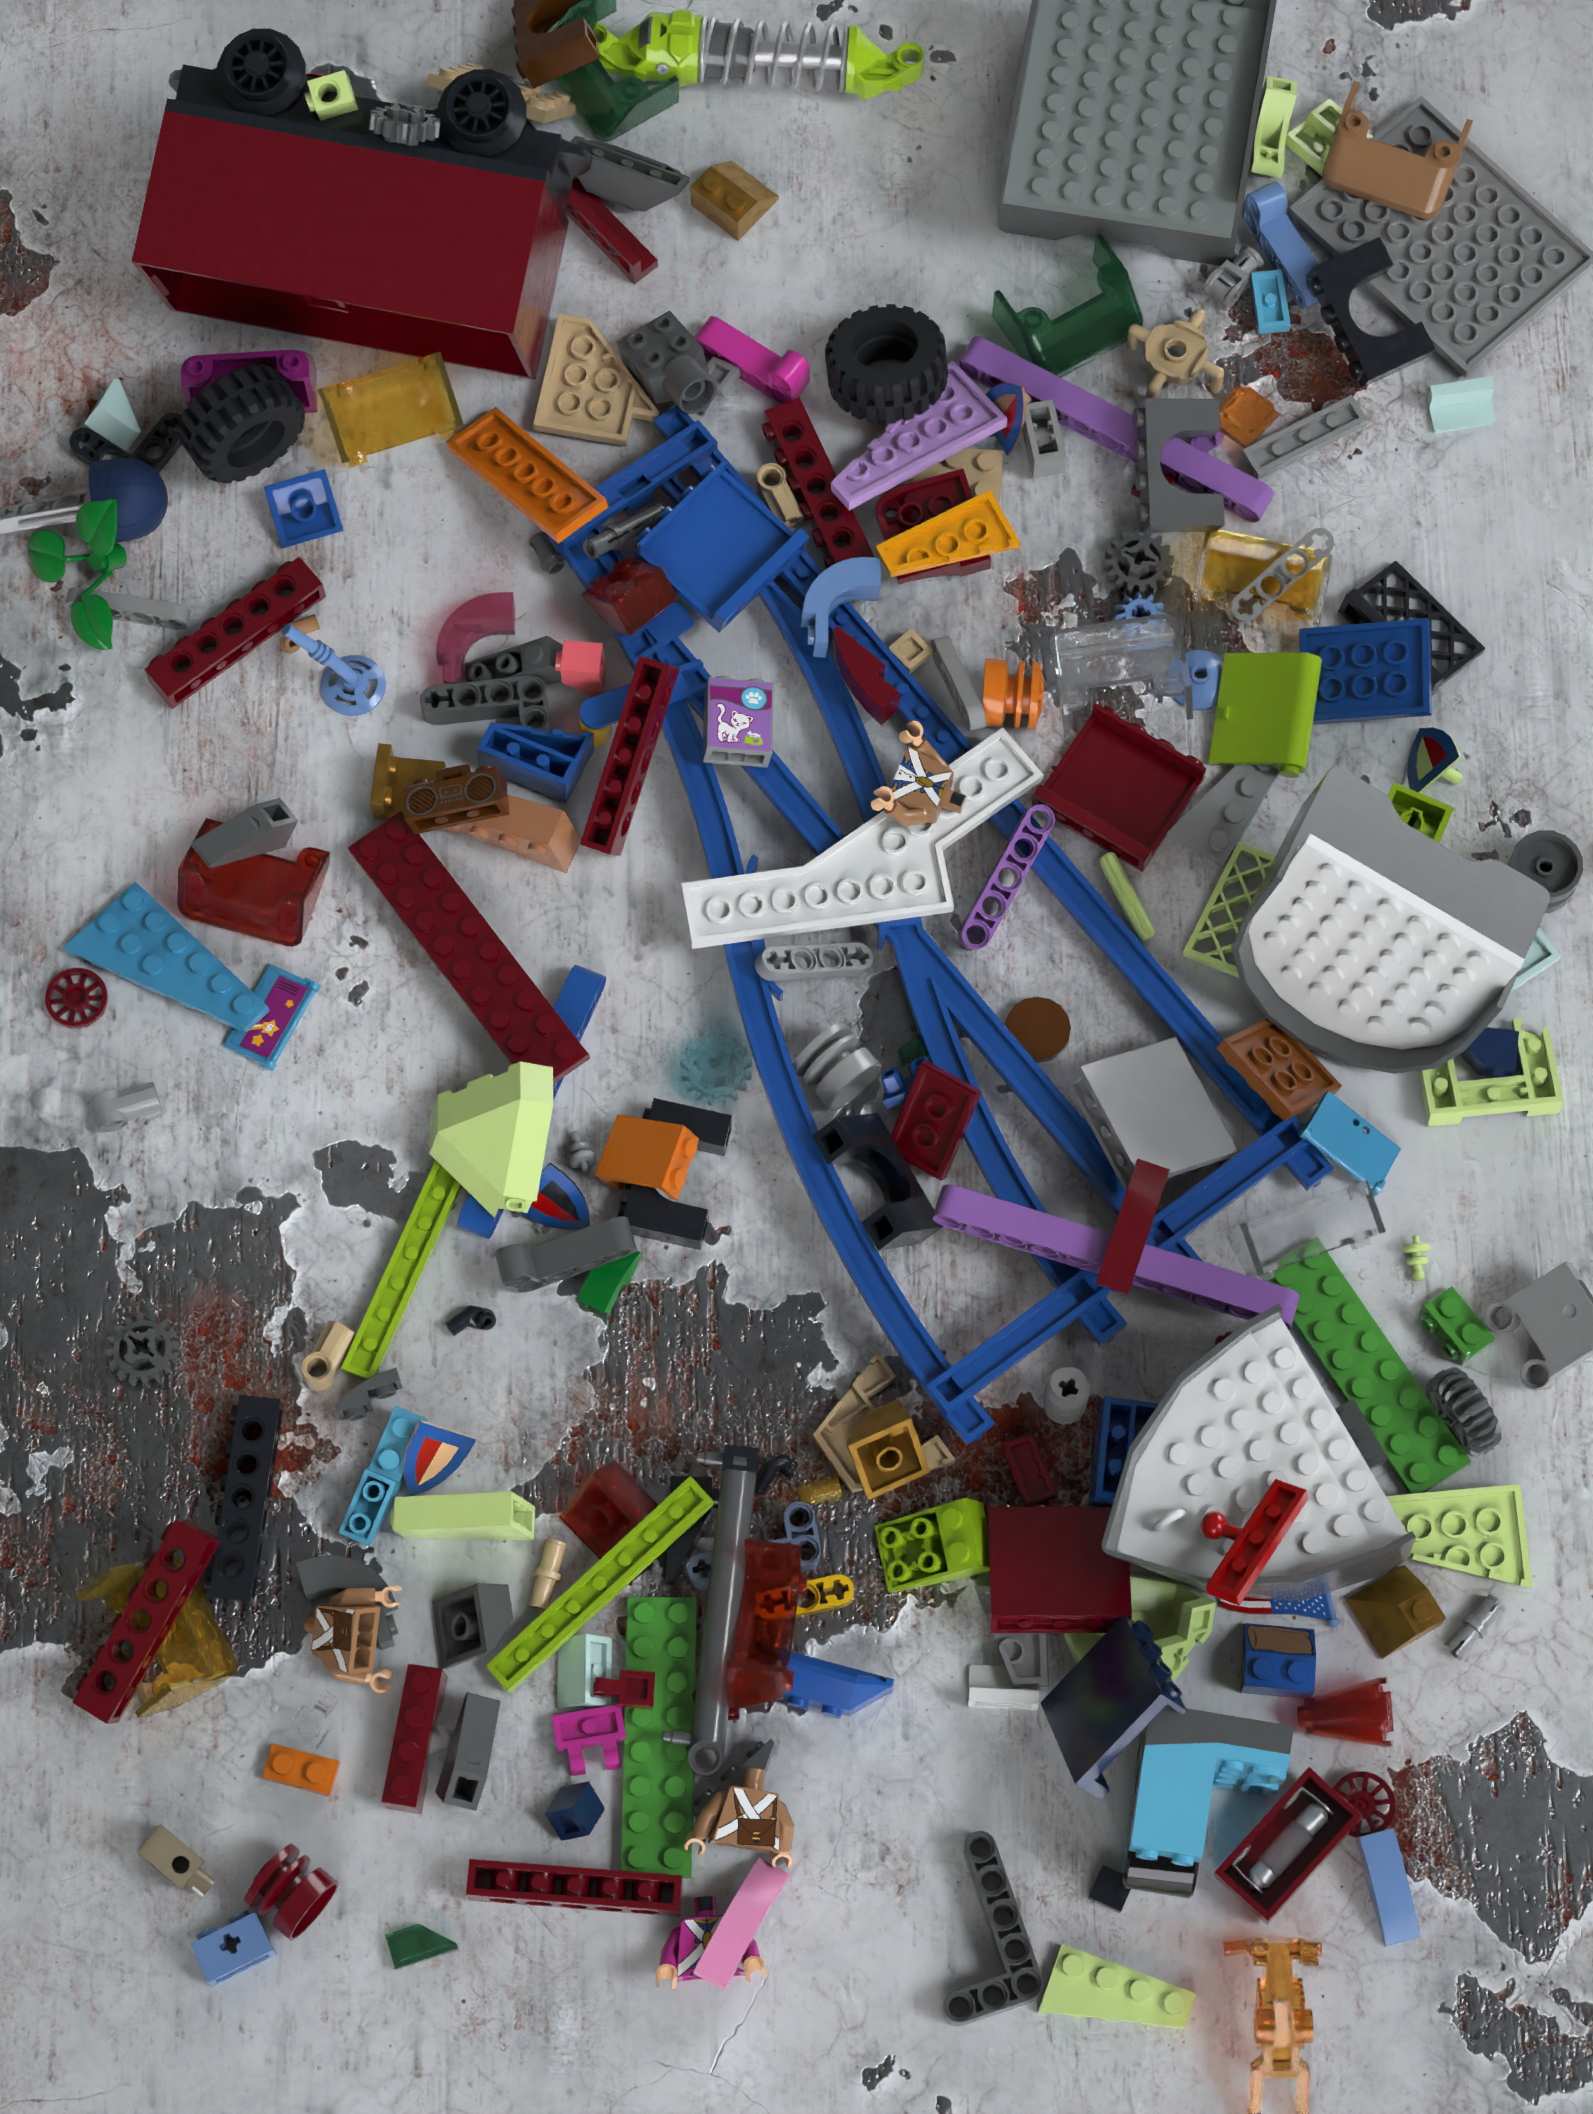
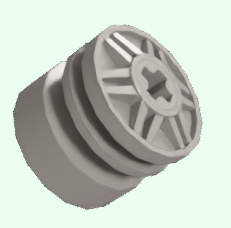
(836, 1066)

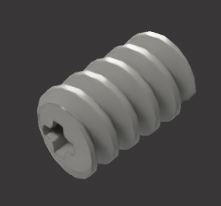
(1065, 1382)

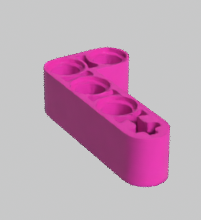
(761, 368)

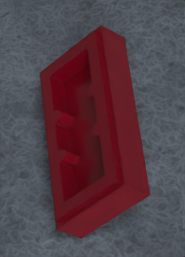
(1028, 1470)

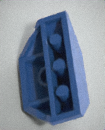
(833, 1687)

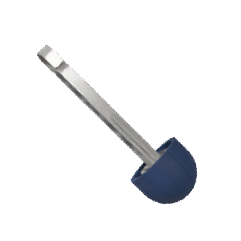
(134, 484)

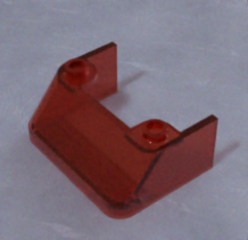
(766, 1624)

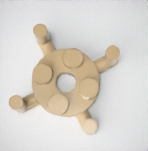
(1170, 368)

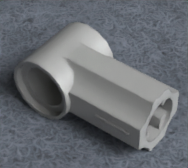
(116, 1108)

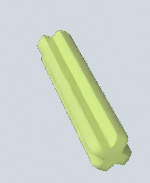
(1126, 897)

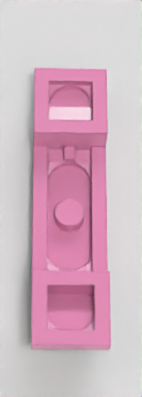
(741, 1923)

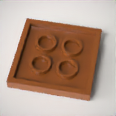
(1278, 1068)

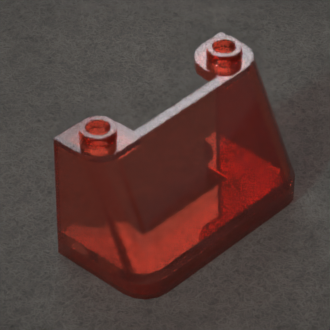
(253, 895)

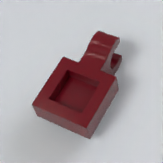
(633, 1689)

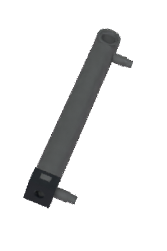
(722, 1605)

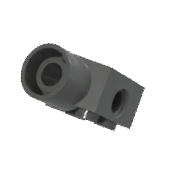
(669, 364)

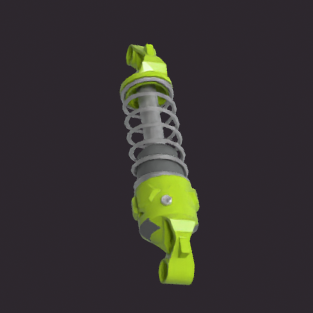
(702, 49)

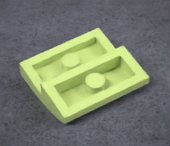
(1314, 136)

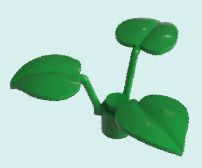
(98, 526)

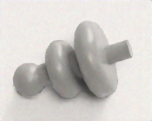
(580, 1154)

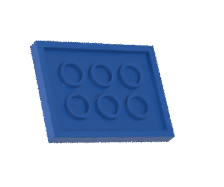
(1371, 670)

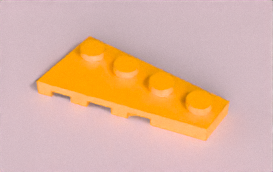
(953, 536)

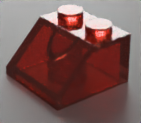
(607, 1508)

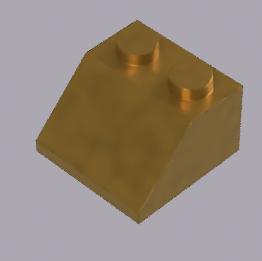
(731, 198)

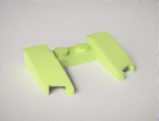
(1533, 1090)

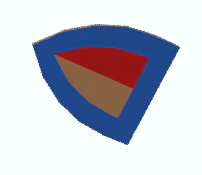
(1012, 403)

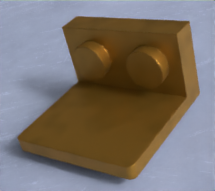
(392, 775)

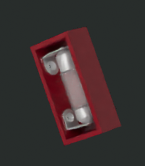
(1288, 1845)

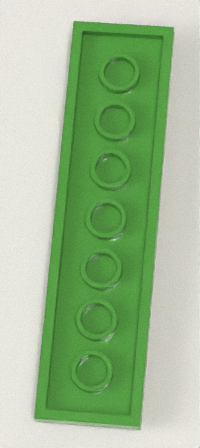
(1371, 1373)
(655, 1772)

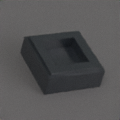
(1109, 1890)

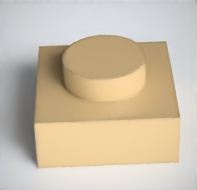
(911, 650)

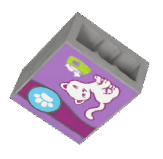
(738, 722)

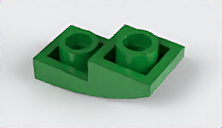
(606, 1282)

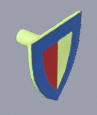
(1432, 757)

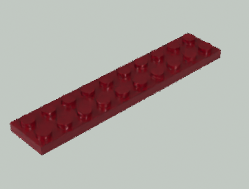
(466, 949)

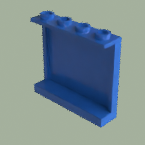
(719, 546)

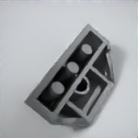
(628, 176)

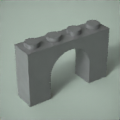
(1161, 504)

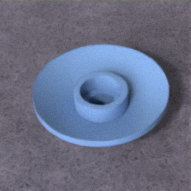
(1205, 690)

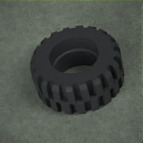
(890, 392)
(241, 423)

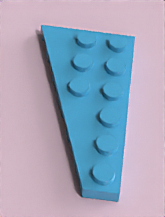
(157, 953)

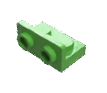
(1455, 1326)

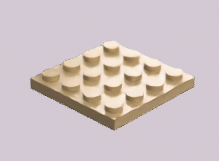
(541, 106)

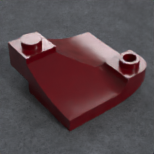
(919, 503)

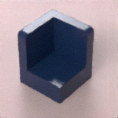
(574, 1811)

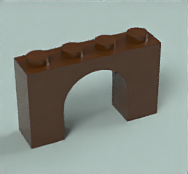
(554, 53)

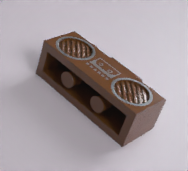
(455, 798)

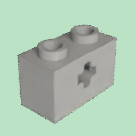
(1043, 439)

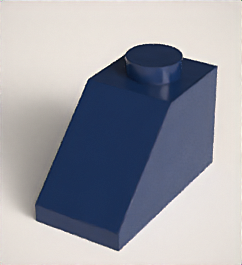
(1493, 1053)

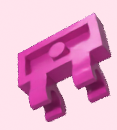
(590, 1729)

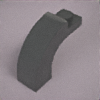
(333, 1573)

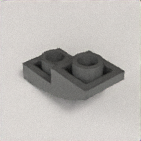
(357, 1401)

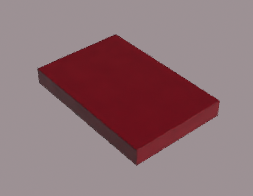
(934, 1119)

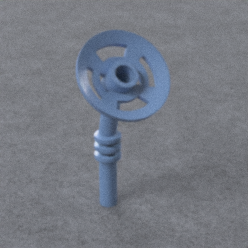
(348, 676)

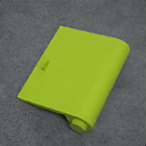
(1266, 710)

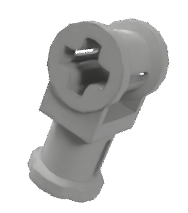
(1232, 278)

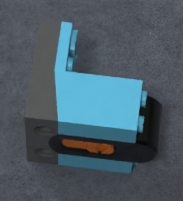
(1173, 1785)

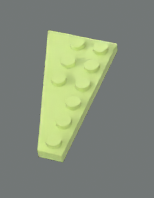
(1469, 1531)

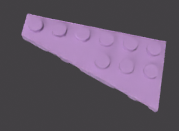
(911, 446)

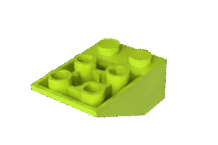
(934, 1545)

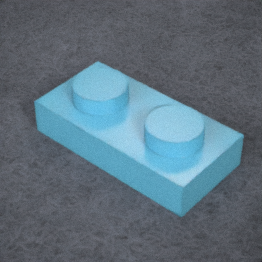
(1270, 301)

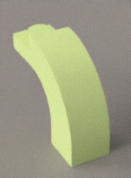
(1272, 127)

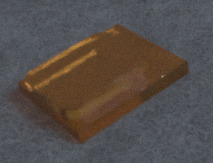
(1246, 415)

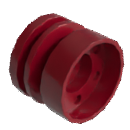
(285, 1887)

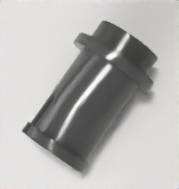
(548, 555)

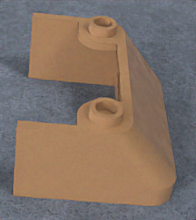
(1387, 172)

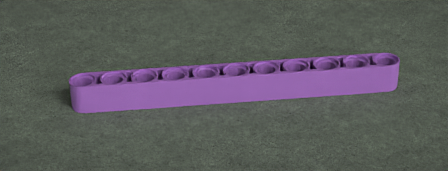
(1115, 428)
(1086, 1248)

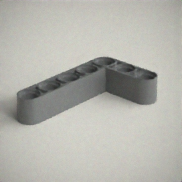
(1001, 1937)

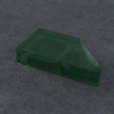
(417, 1945)

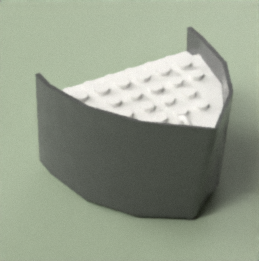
(1218, 1445)

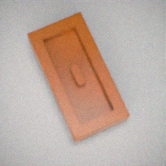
(301, 1770)

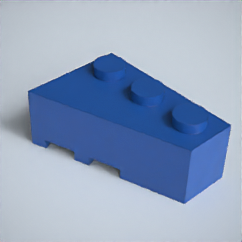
(1116, 1428)

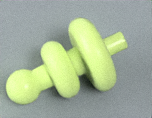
(1417, 1259)

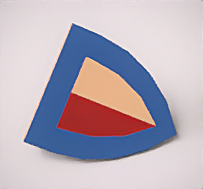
(433, 1456)

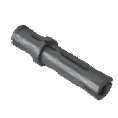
(616, 535)

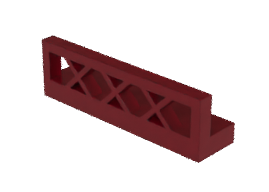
(609, 233)

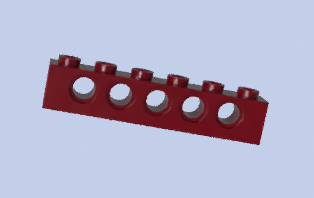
(792, 419)
(230, 648)
(629, 756)
(91, 1690)
(574, 1887)

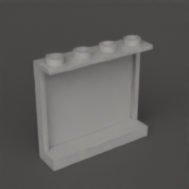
(1151, 1110)

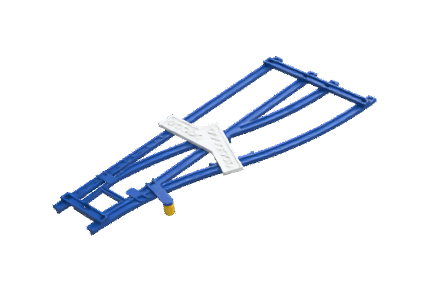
(891, 880)

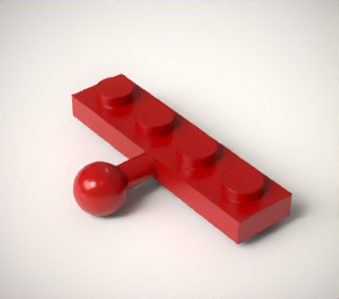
(1253, 1542)

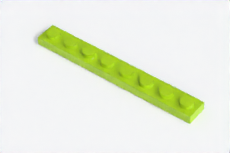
(402, 1274)
(600, 1584)

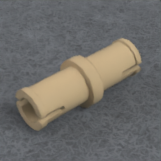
(547, 1574)

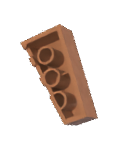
(529, 831)

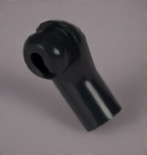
(472, 1317)
(771, 1469)

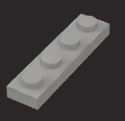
(1304, 437)

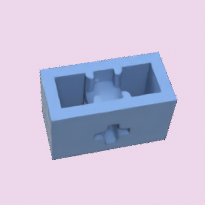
(252, 1950)

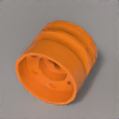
(1012, 693)

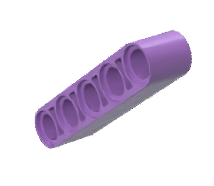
(1017, 865)

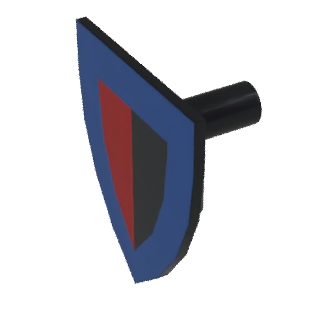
(559, 1202)

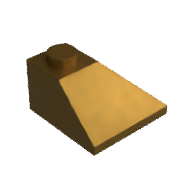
(886, 1450)
(1395, 1611)

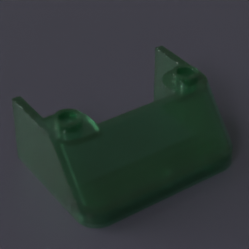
(607, 106)
(1080, 333)

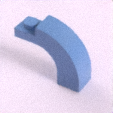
(838, 584)

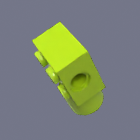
(1421, 811)

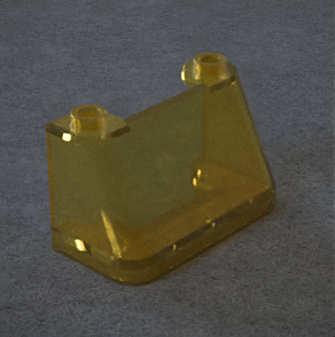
(390, 408)

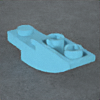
(381, 1480)

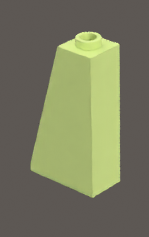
(464, 1516)

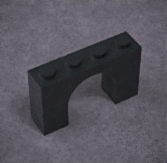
(1368, 355)
(867, 1143)
(664, 1219)

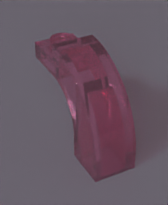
(470, 622)

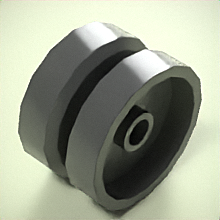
(1551, 862)

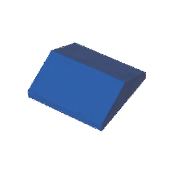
(303, 508)

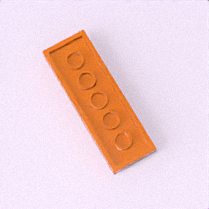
(527, 475)

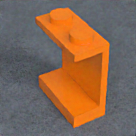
(647, 1155)

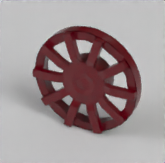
(76, 998)
(1366, 1802)

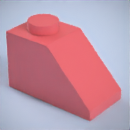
(582, 666)

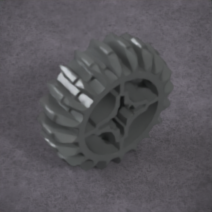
(1464, 1411)

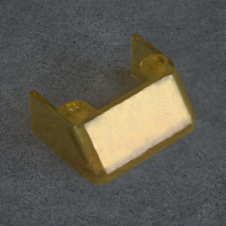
(1235, 560)
(193, 1653)

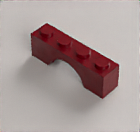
(408, 1761)

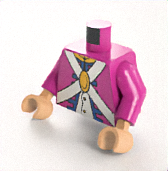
(689, 1942)

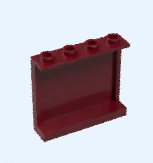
(1121, 787)
(1053, 1571)

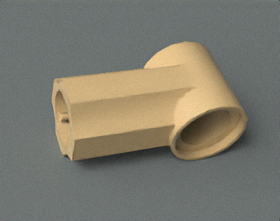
(778, 497)
(327, 1353)

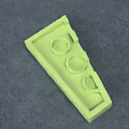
(1105, 1990)

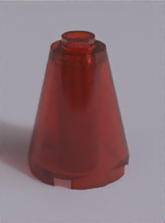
(1351, 1714)

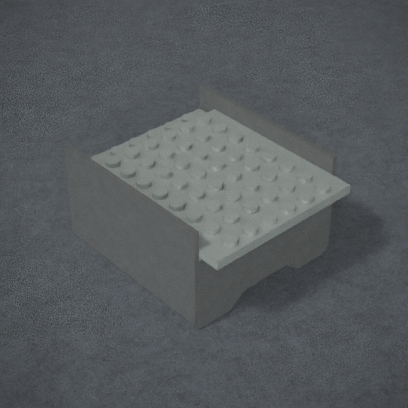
(1136, 122)

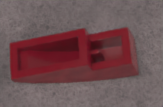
(865, 677)

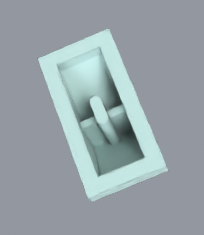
(114, 417)

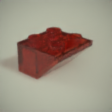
(630, 595)

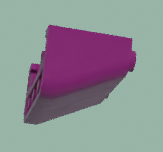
(294, 366)

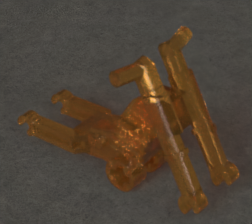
(1280, 2014)

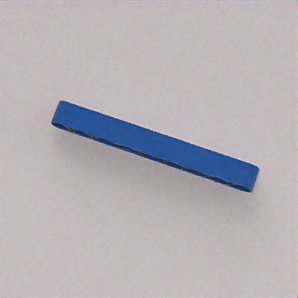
(575, 1008)

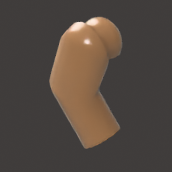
(306, 626)

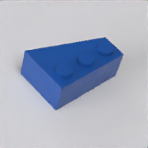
(537, 758)

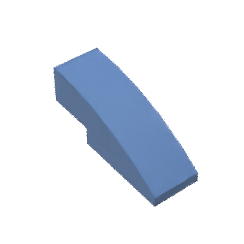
(1388, 1886)

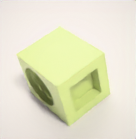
(343, 102)

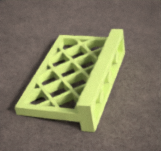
(1212, 907)

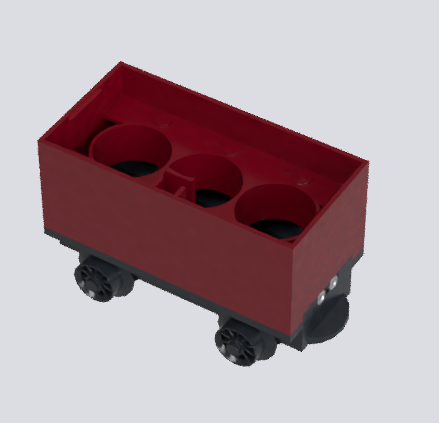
(350, 236)

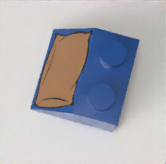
(1278, 1661)

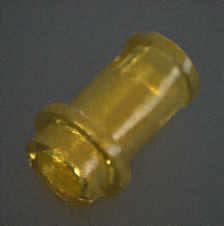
(821, 1491)

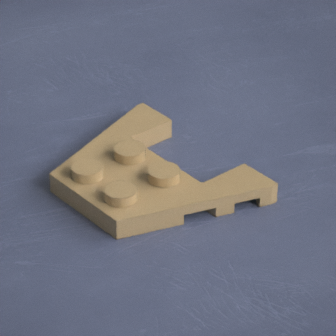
(850, 1411)

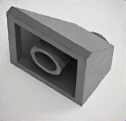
(471, 1622)

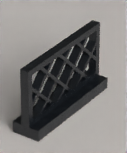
(1359, 610)

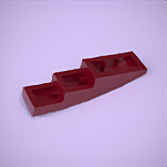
(1132, 1227)

